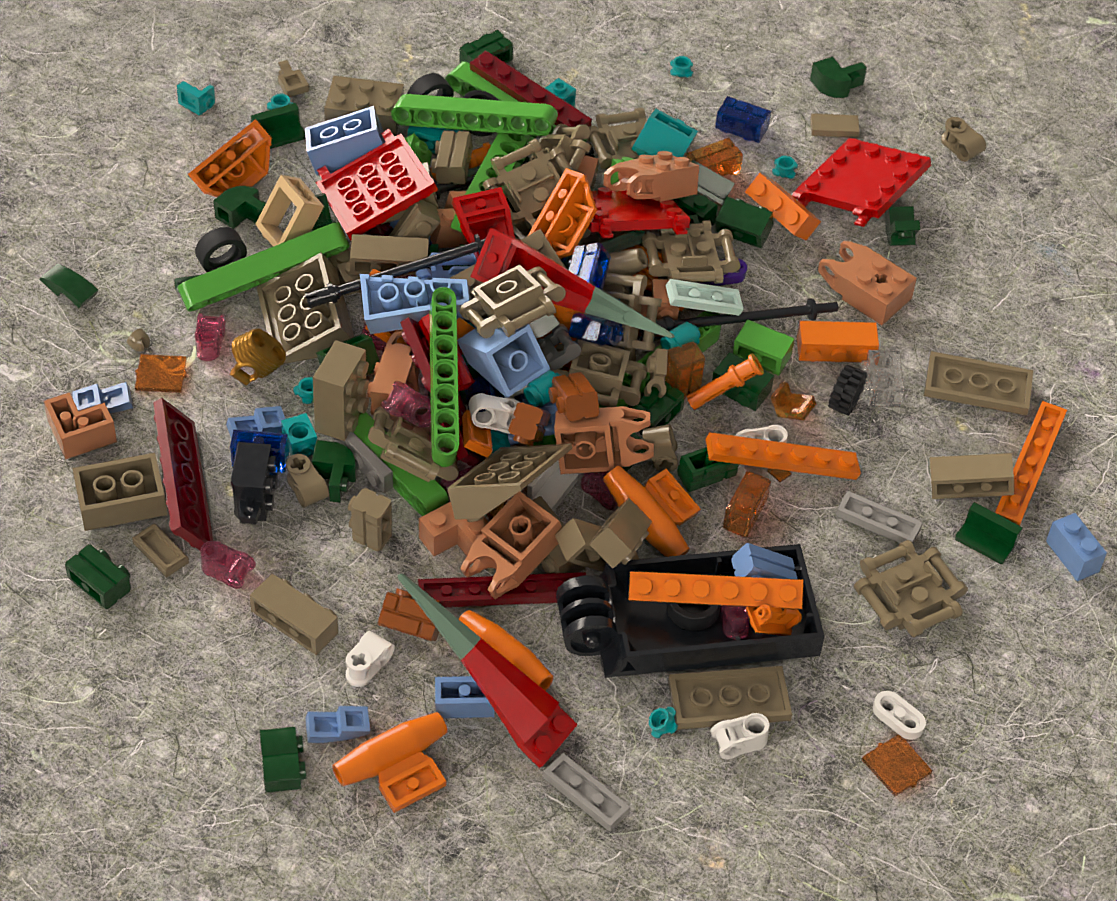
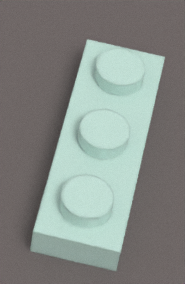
(704, 297)

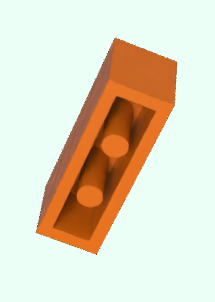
(784, 206)
(836, 341)

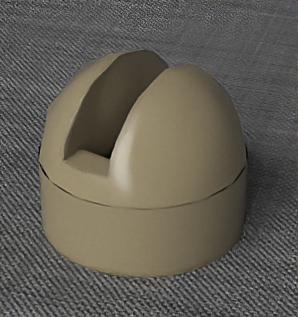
(138, 340)

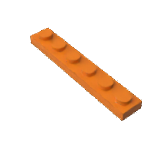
(782, 456)
(1032, 461)
(715, 590)

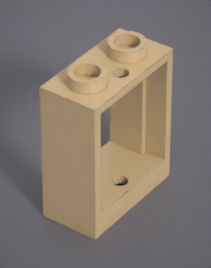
(304, 218)

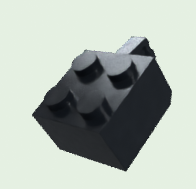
(253, 482)

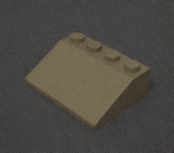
(291, 320)
(500, 478)

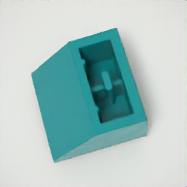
(664, 134)

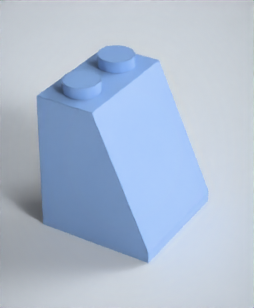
(505, 360)

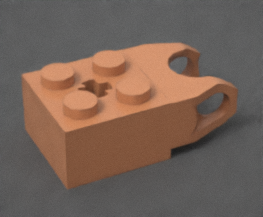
(655, 177)
(869, 281)
(394, 366)
(602, 440)
(513, 544)

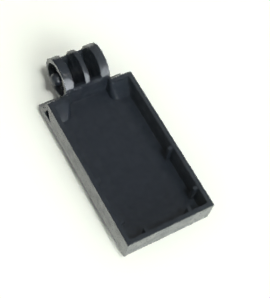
(644, 639)

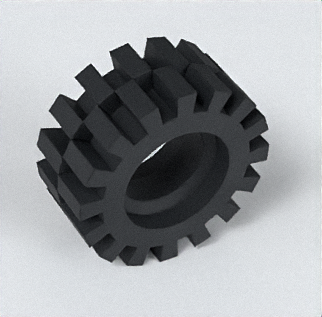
(847, 389)

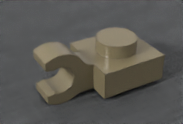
(291, 81)
(657, 367)

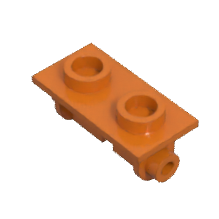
(773, 619)

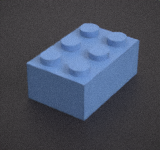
(343, 139)

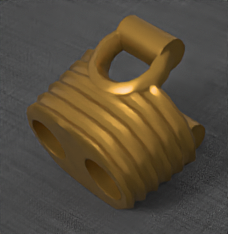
(258, 351)

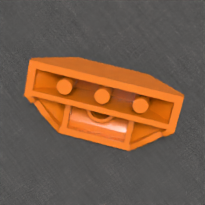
(237, 163)
(567, 213)

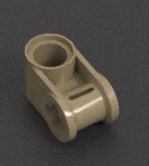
(962, 141)
(664, 447)
(305, 480)

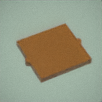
(160, 373)
(897, 765)

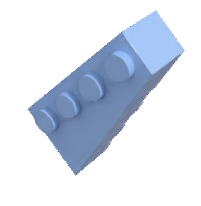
(394, 299)

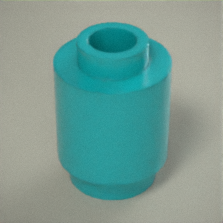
(683, 334)
(538, 389)

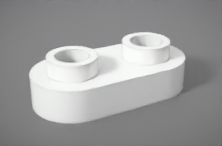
(900, 716)

